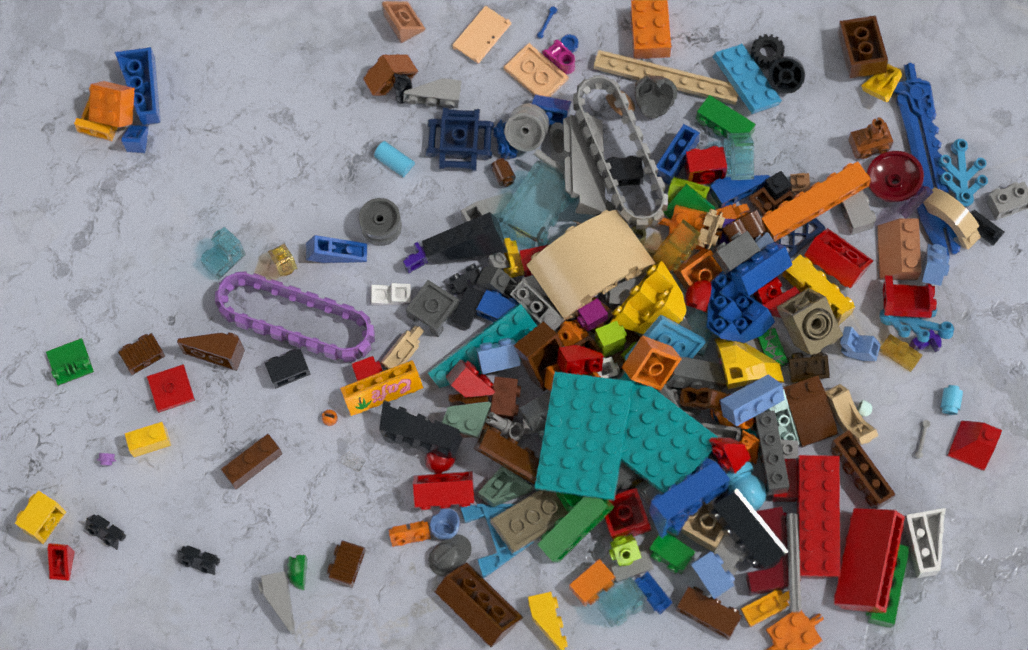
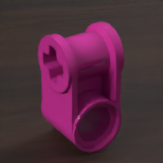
(558, 54)

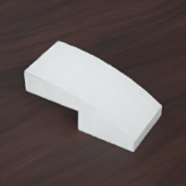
(390, 295)

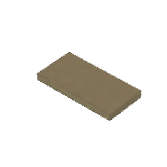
(528, 519)

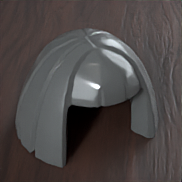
(655, 95)

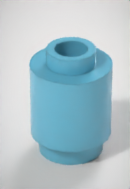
(951, 400)

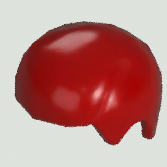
(438, 464)

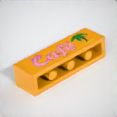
(382, 386)

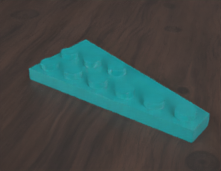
(512, 325)

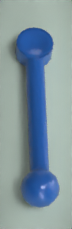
(553, 10)

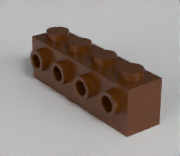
(862, 470)

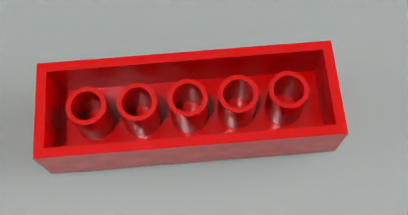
(818, 515)

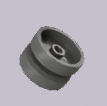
(380, 221)

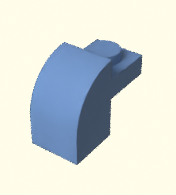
(859, 346)

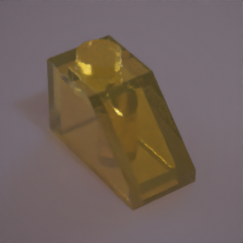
(282, 260)

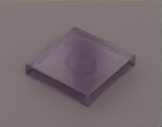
(914, 202)

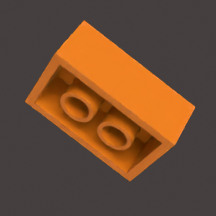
(650, 29)

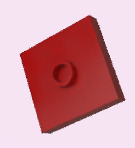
(171, 388)

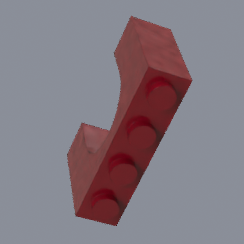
(776, 577)

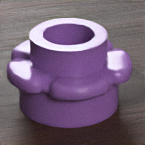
(106, 458)

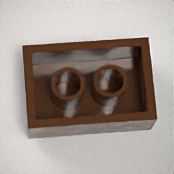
(862, 46)

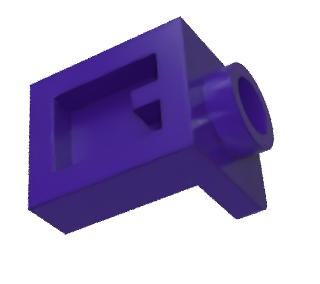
(416, 260)
(934, 340)

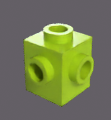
(624, 550)

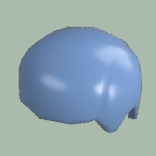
(445, 524)

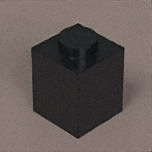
(777, 185)

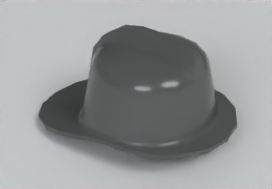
(449, 555)

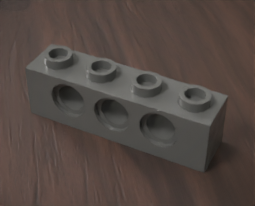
(771, 453)

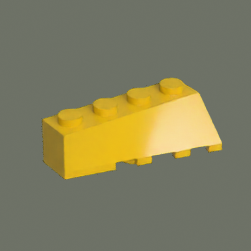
(805, 276)

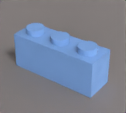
(752, 400)

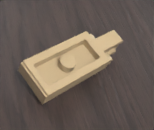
(403, 348)

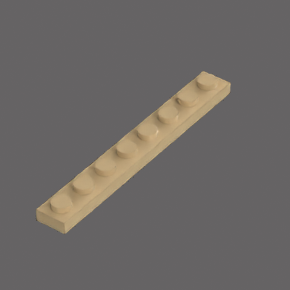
(683, 80)

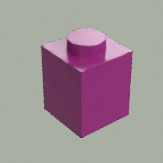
(592, 315)

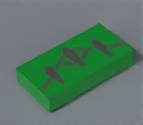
(772, 346)

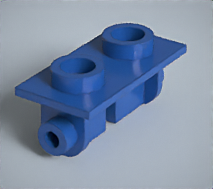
(504, 147)
(655, 595)

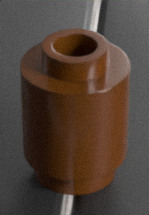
(503, 172)

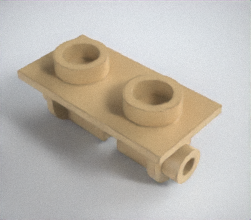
(708, 236)

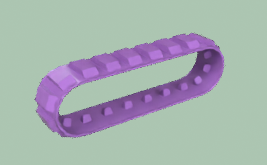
(294, 294)

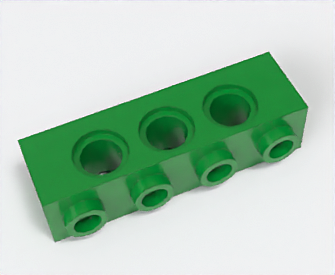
(888, 619)

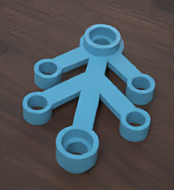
(961, 174)
(944, 330)

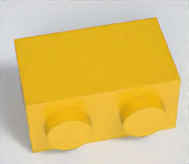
(147, 439)

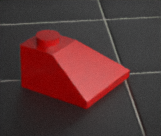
(974, 443)

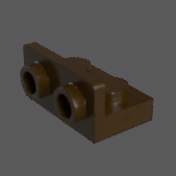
(808, 366)

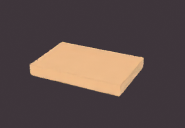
(535, 72)

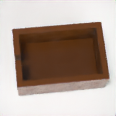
(538, 351)

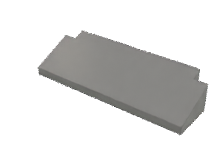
(580, 169)

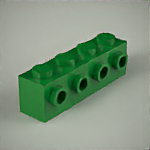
(574, 527)

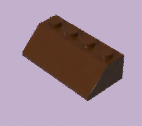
(508, 454)
(478, 604)

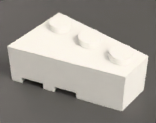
(924, 538)

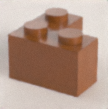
(381, 77)

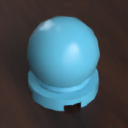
(749, 485)

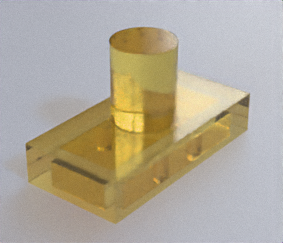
(900, 352)

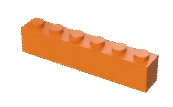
(816, 200)

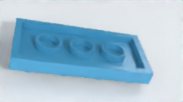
(747, 78)

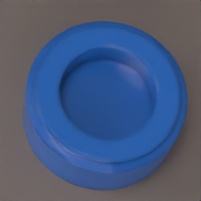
(570, 42)

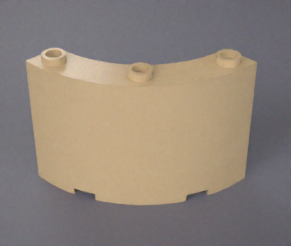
(589, 262)

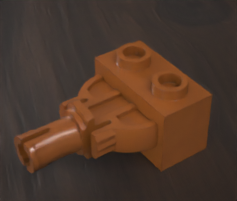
(871, 140)

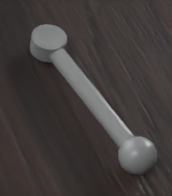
(925, 425)

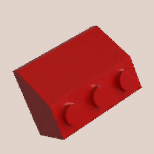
(838, 258)
(443, 490)

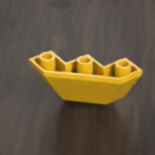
(652, 297)
(745, 364)

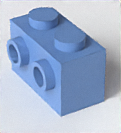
(935, 264)
(497, 356)
(713, 575)

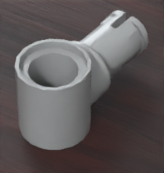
(505, 426)

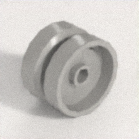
(527, 127)

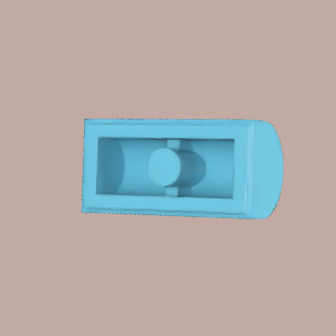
(394, 159)

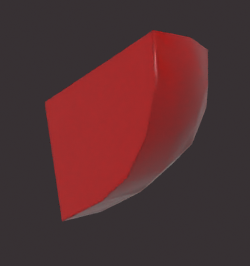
(698, 295)

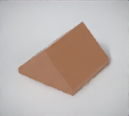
(402, 19)

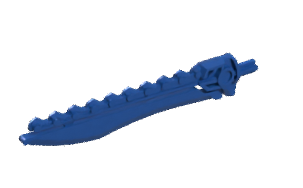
(916, 103)

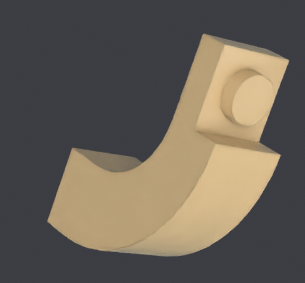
(955, 215)
(848, 416)

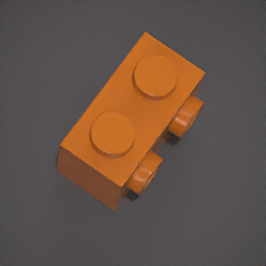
(592, 583)

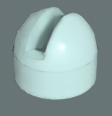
(864, 408)

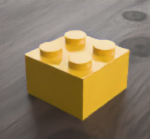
(40, 517)

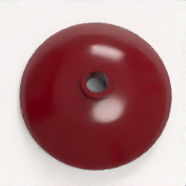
(897, 167)

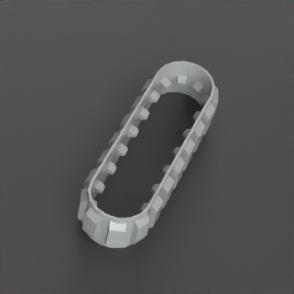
(636, 135)

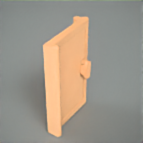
(477, 37)

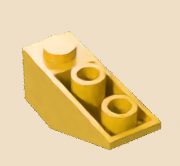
(545, 617)

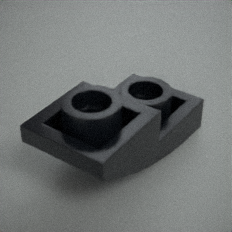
(467, 307)

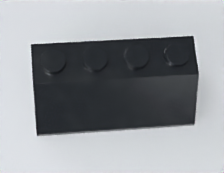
(746, 529)

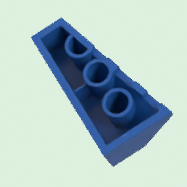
(140, 73)
(687, 497)

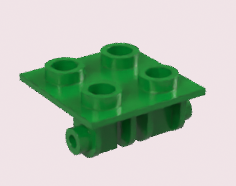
(69, 361)

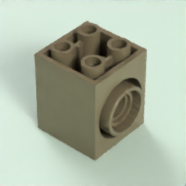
(810, 321)

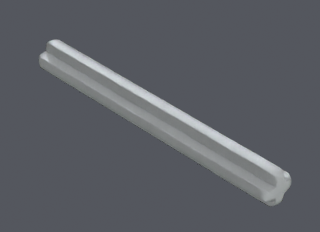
(793, 563)

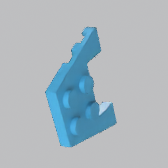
(503, 555)

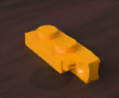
(765, 607)

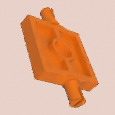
(692, 216)
(795, 632)

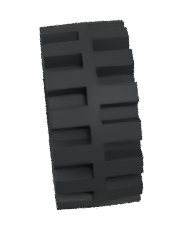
(767, 41)

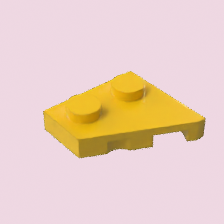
(883, 84)

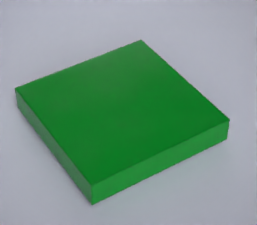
(688, 198)

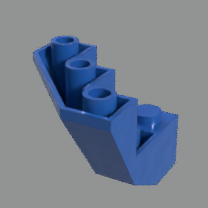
(734, 314)

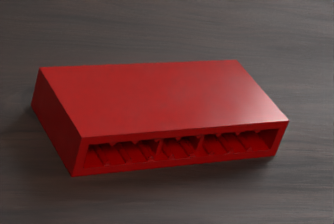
(869, 560)

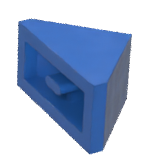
(135, 139)

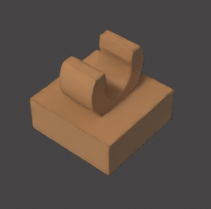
(799, 182)

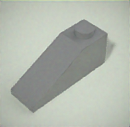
(276, 591)

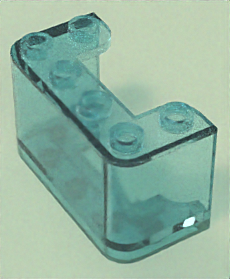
(535, 206)

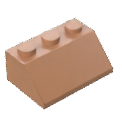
(899, 249)

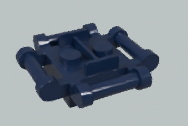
(459, 138)

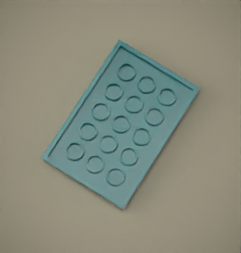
(584, 435)
(662, 439)

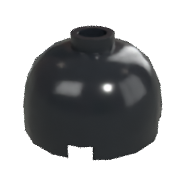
(786, 75)

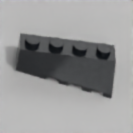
(466, 240)
(418, 432)

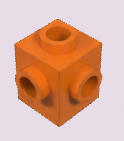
(571, 333)

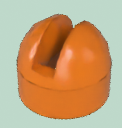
(328, 420)

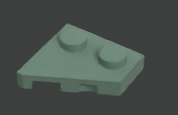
(468, 418)
(503, 488)

